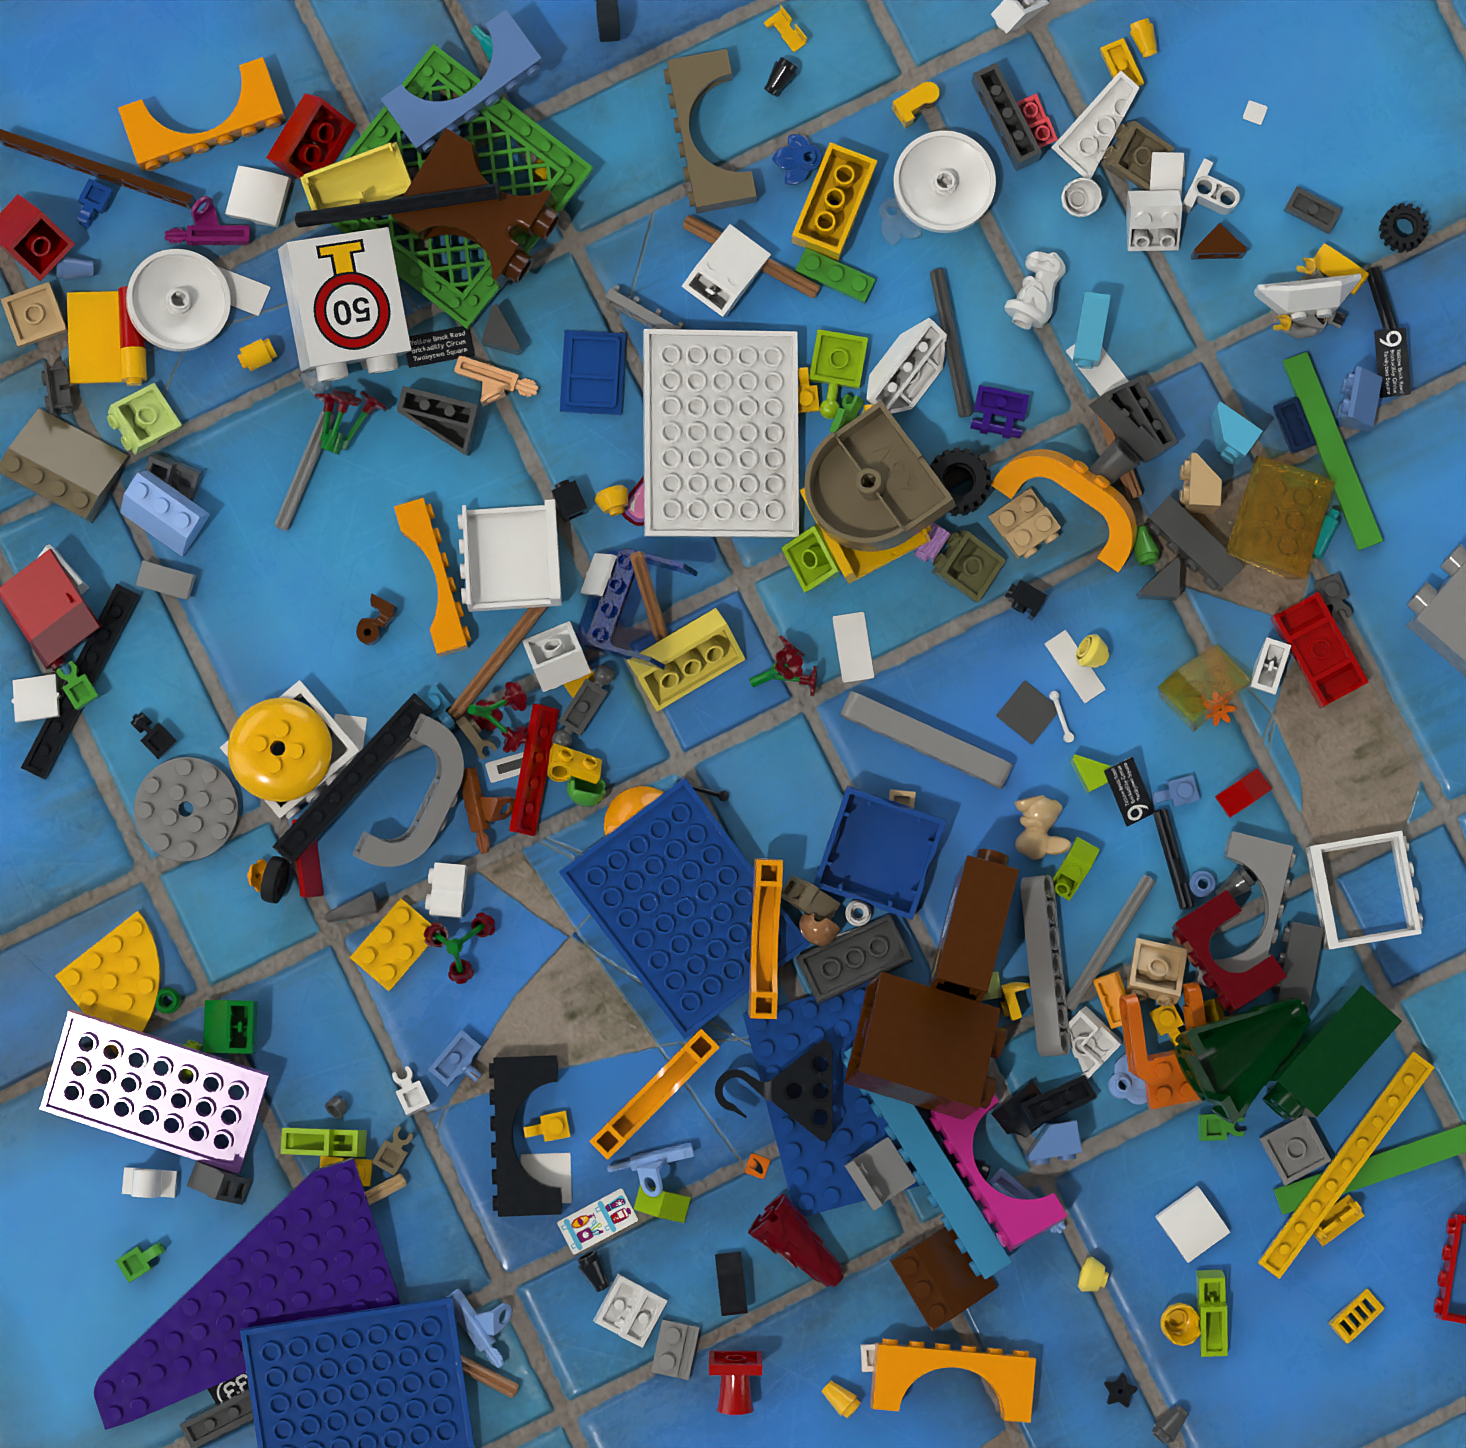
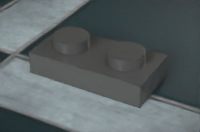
(1312, 210)

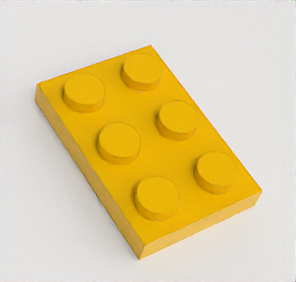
(393, 945)

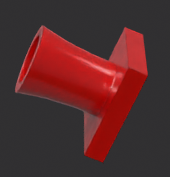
(735, 1374)

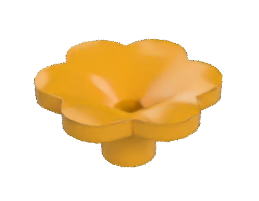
(256, 873)

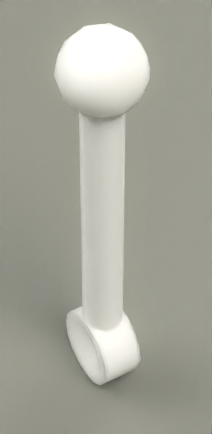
(1068, 736)

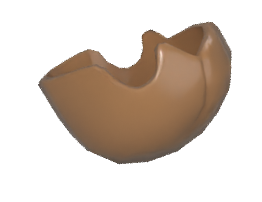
(818, 933)

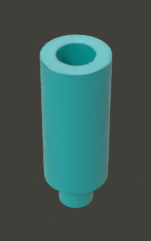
(1326, 533)

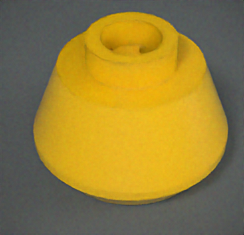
(612, 500)

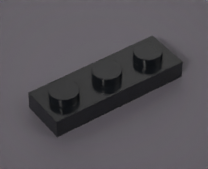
(1057, 1102)

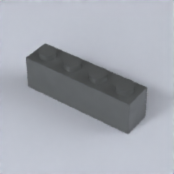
(1194, 544)
(1298, 961)

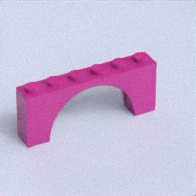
(1013, 1218)

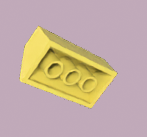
(690, 659)

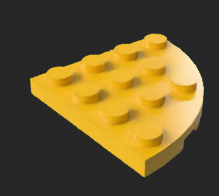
(117, 976)

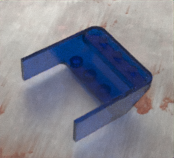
(604, 612)

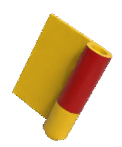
(104, 340)

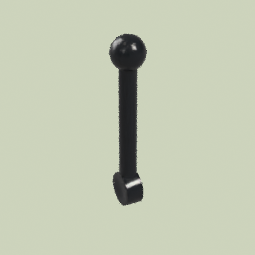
(723, 795)

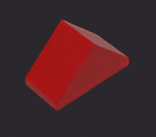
(1243, 793)

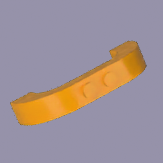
(1086, 486)

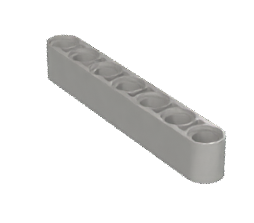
(926, 740)
(1045, 966)

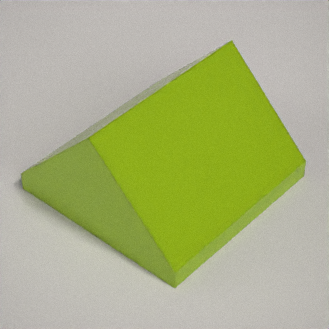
(811, 559)

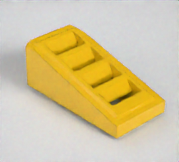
(1335, 1324)

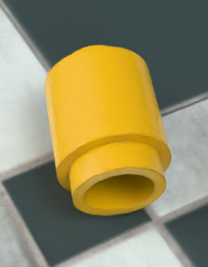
(256, 354)

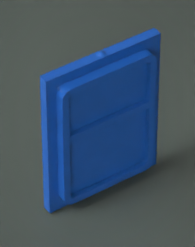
(592, 372)

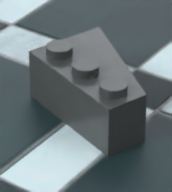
(1136, 419)

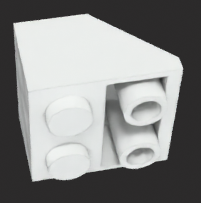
(1153, 220)

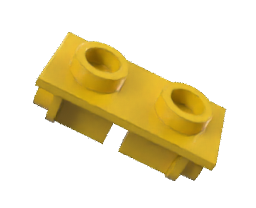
(1338, 1219)

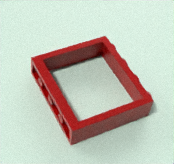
(1445, 1277)

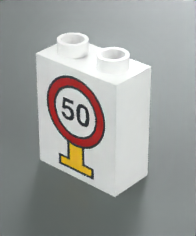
(345, 302)

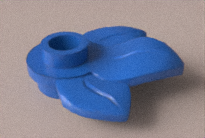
(794, 159)

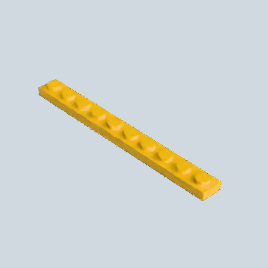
(1345, 1165)

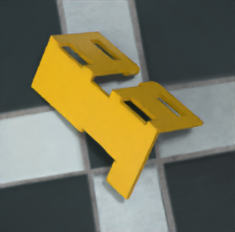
(789, 35)

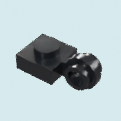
(157, 739)

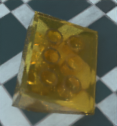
(1280, 518)

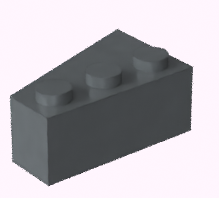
(442, 416)

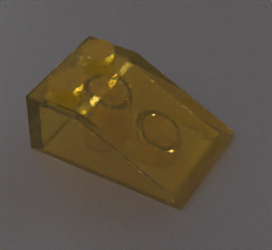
(1203, 687)

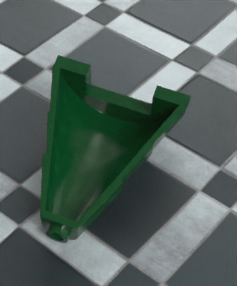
(1239, 1054)

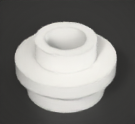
(861, 905)

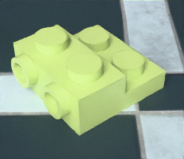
(143, 419)

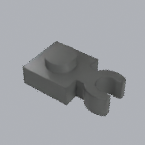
(1333, 593)

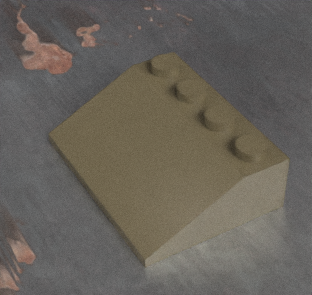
(63, 465)

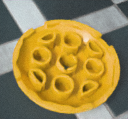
(305, 755)

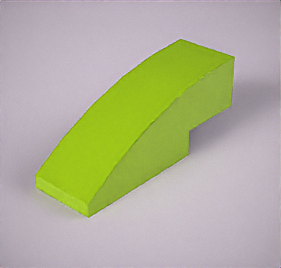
(323, 1142)
(1212, 1312)

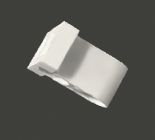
(1216, 190)
(149, 1182)

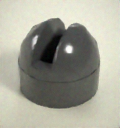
(336, 1106)

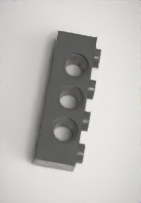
(1006, 116)

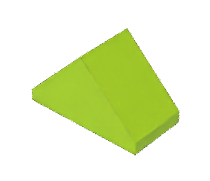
(1089, 772)
(665, 1206)

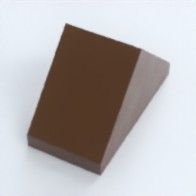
(1219, 245)

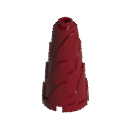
(789, 1234)

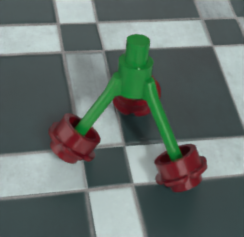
(437, 936)

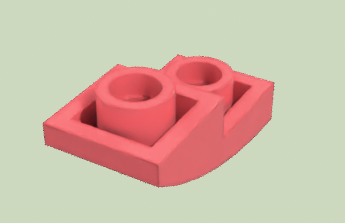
(1037, 120)

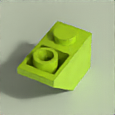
(1074, 868)

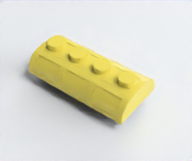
(358, 179)

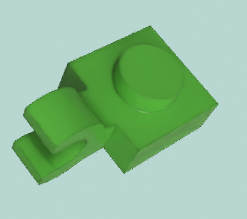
(849, 413)
(137, 1263)

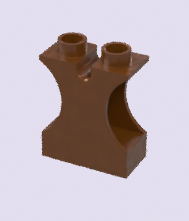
(487, 223)

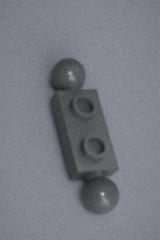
(583, 706)

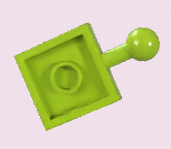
(837, 362)

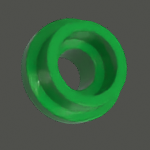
(160, 1000)

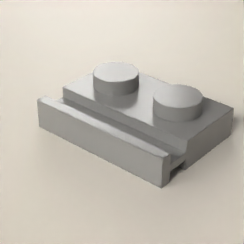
(675, 1349)

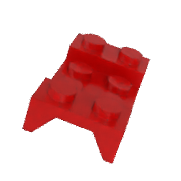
(1319, 650)

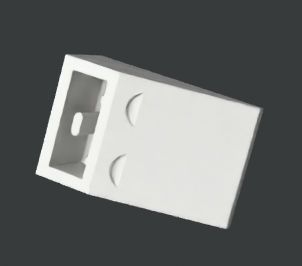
(726, 270)

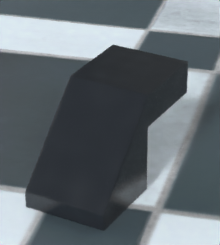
(731, 1283)

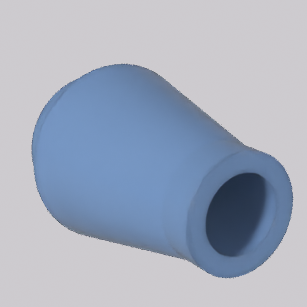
(74, 268)

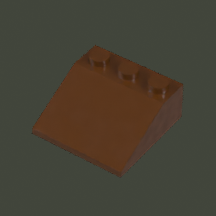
(940, 1278)

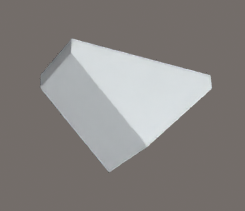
(1270, 665)

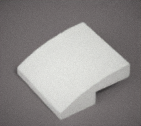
(258, 196)
(1192, 1224)
(630, 1310)

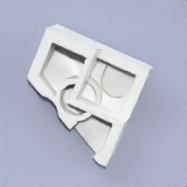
(1091, 1041)

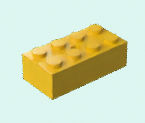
(840, 178)

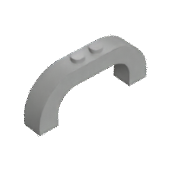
(435, 805)

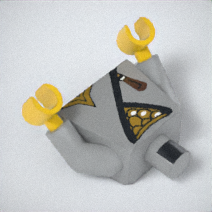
(1311, 325)

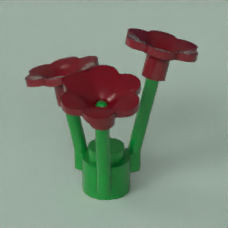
(333, 440)

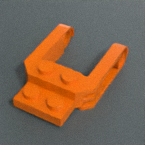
(1160, 1071)

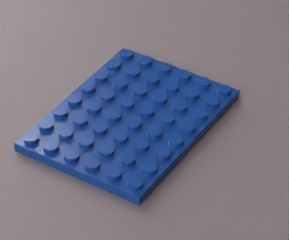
(677, 906)
(812, 1166)
(360, 1379)

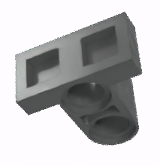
(219, 1183)

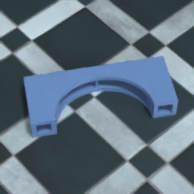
(510, 63)

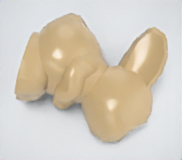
(1038, 817)

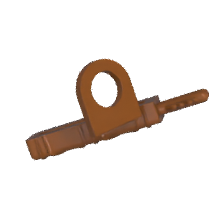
(482, 809)

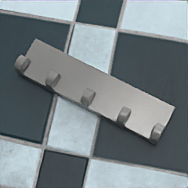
(637, 312)

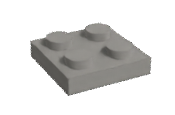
(1294, 1149)

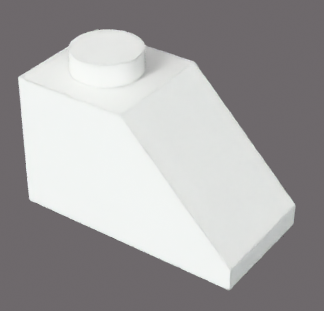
(1015, 13)

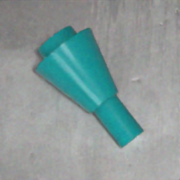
(485, 41)

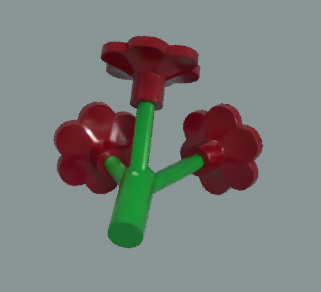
(790, 667)
(488, 717)

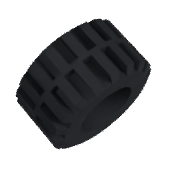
(974, 467)

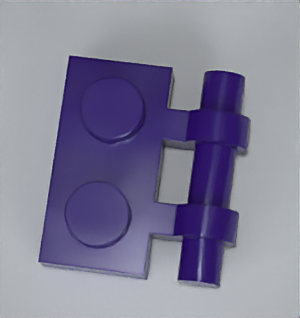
(1000, 404)

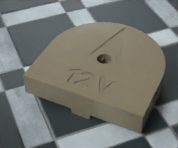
(904, 491)

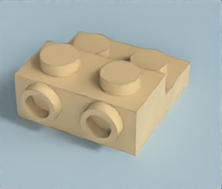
(1025, 524)
(1156, 972)

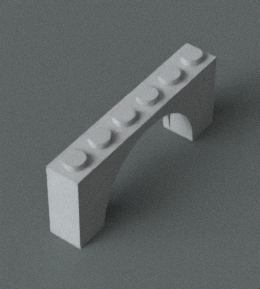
(1269, 866)

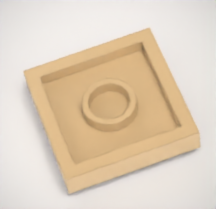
(34, 315)

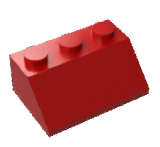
(310, 137)

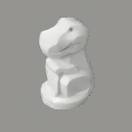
(1036, 298)

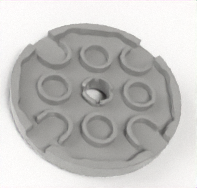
(159, 814)

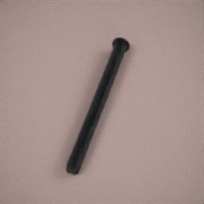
(398, 205)

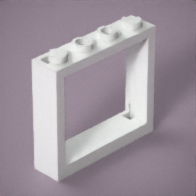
(292, 807)
(1322, 898)

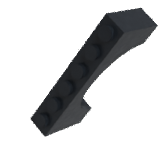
(516, 1189)

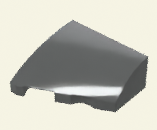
(176, 474)

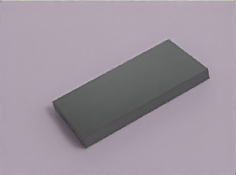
(854, 959)

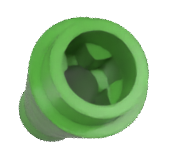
(1145, 549)

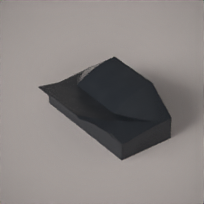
(1009, 1116)

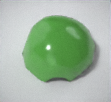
(585, 792)

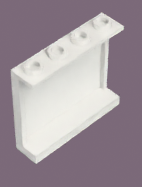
(510, 557)

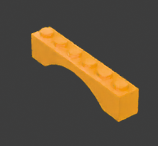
(446, 628)
(764, 938)
(654, 1094)

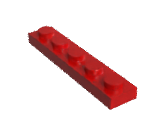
(533, 770)

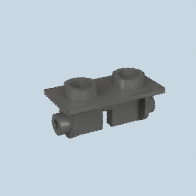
(57, 399)

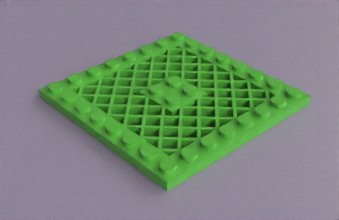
(569, 168)

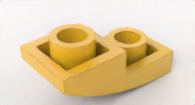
(1334, 264)

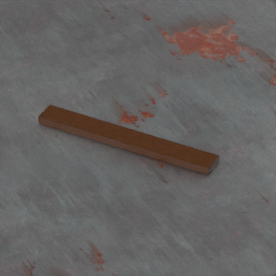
(97, 169)

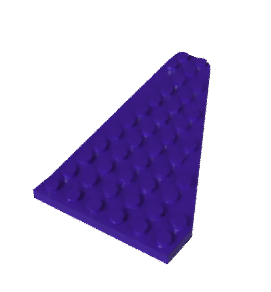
(300, 1262)

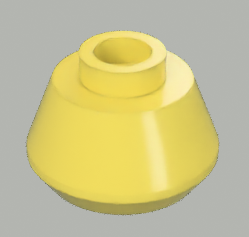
(1092, 652)
(1092, 1275)

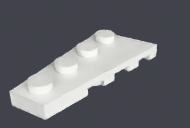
(1093, 130)

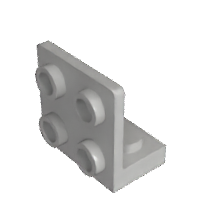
(880, 1173)

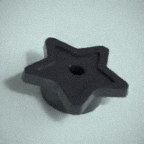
(1120, 1383)

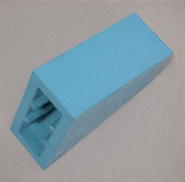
(1090, 330)

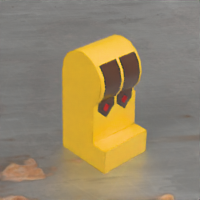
(921, 97)

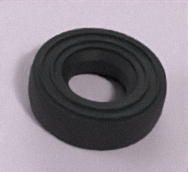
(274, 879)

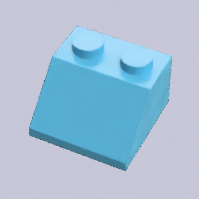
(1232, 433)

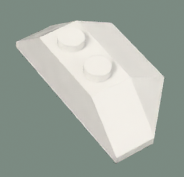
(1307, 297)
(908, 367)

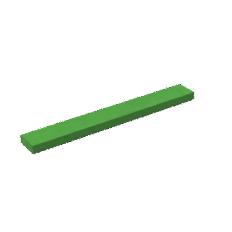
(1332, 452)
(1384, 1165)

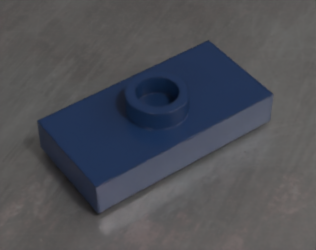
(1294, 425)

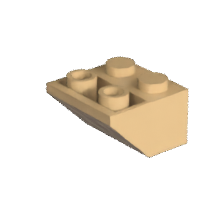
(1201, 486)

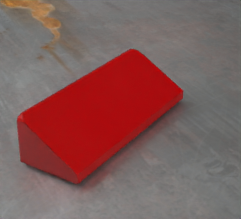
(309, 872)

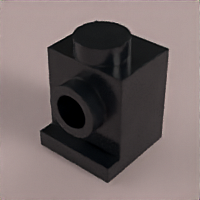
(1025, 598)

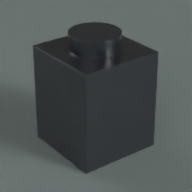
(569, 500)

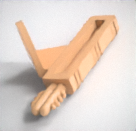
(493, 380)

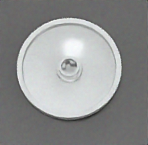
(944, 181)
(178, 300)

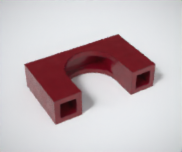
(1233, 989)

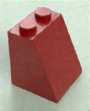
(32, 237)

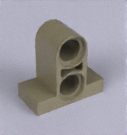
(809, 899)

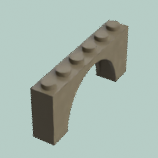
(710, 185)

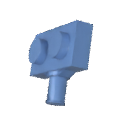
(457, 1059)

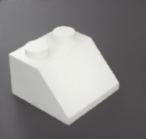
(556, 656)

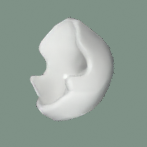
(1081, 197)

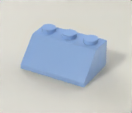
(163, 511)

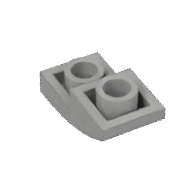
(165, 580)

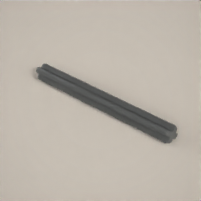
(951, 345)

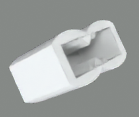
(447, 890)

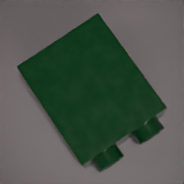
(1329, 1053)

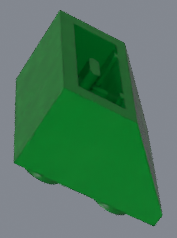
(230, 1026)

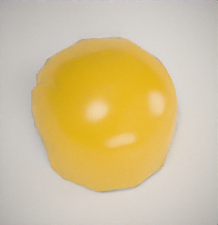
(1180, 1324)

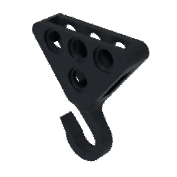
(798, 1072)

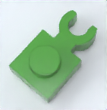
(80, 689)
(1214, 1128)

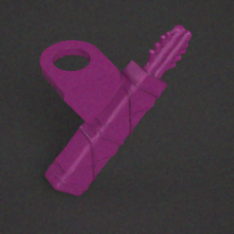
(207, 229)

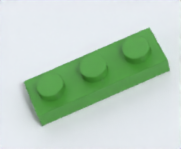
(835, 275)

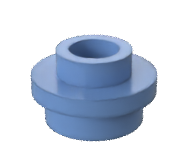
(1196, 890)

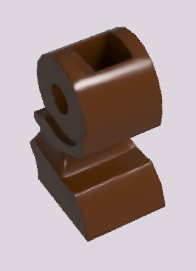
(368, 629)

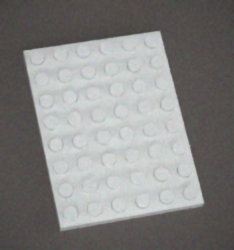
(720, 433)

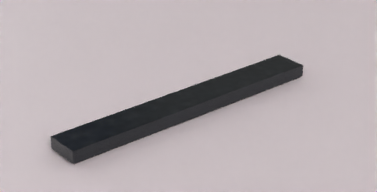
(89, 662)
(351, 780)

